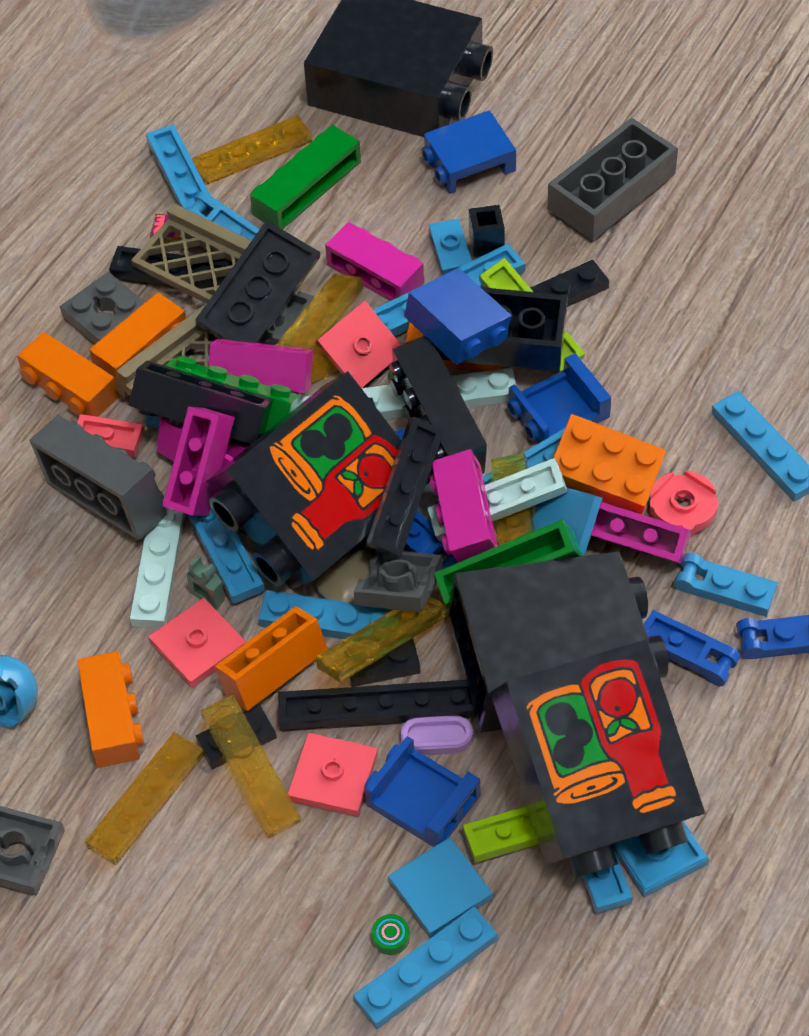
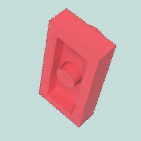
(115, 432)

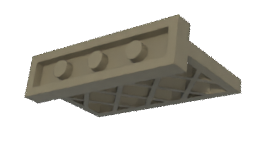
(194, 232)
(171, 345)

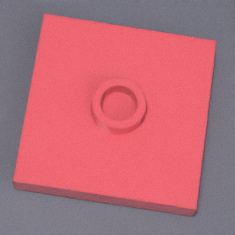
(359, 344)
(196, 641)
(332, 774)

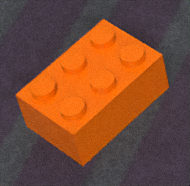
(608, 464)

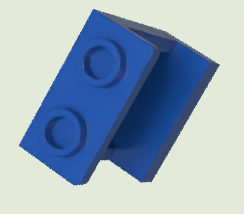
(468, 149)
(548, 404)
(421, 794)

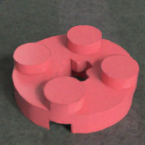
(691, 486)

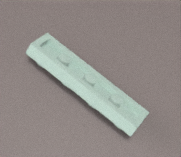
(517, 492)
(157, 571)

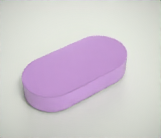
(439, 734)

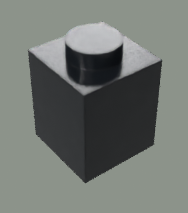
(486, 229)

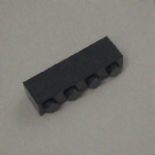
(171, 391)

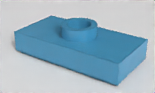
(449, 245)

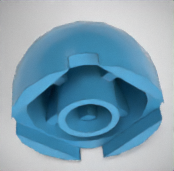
(17, 691)

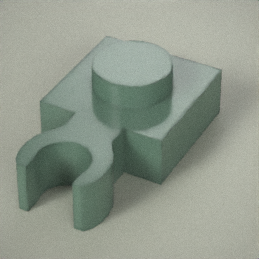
(205, 583)

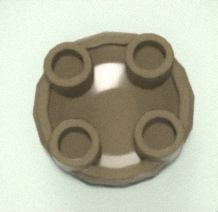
(342, 577)

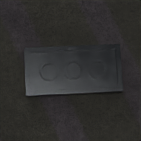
(258, 286)

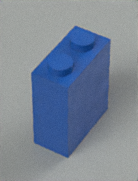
(457, 316)

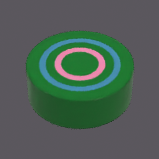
(390, 934)

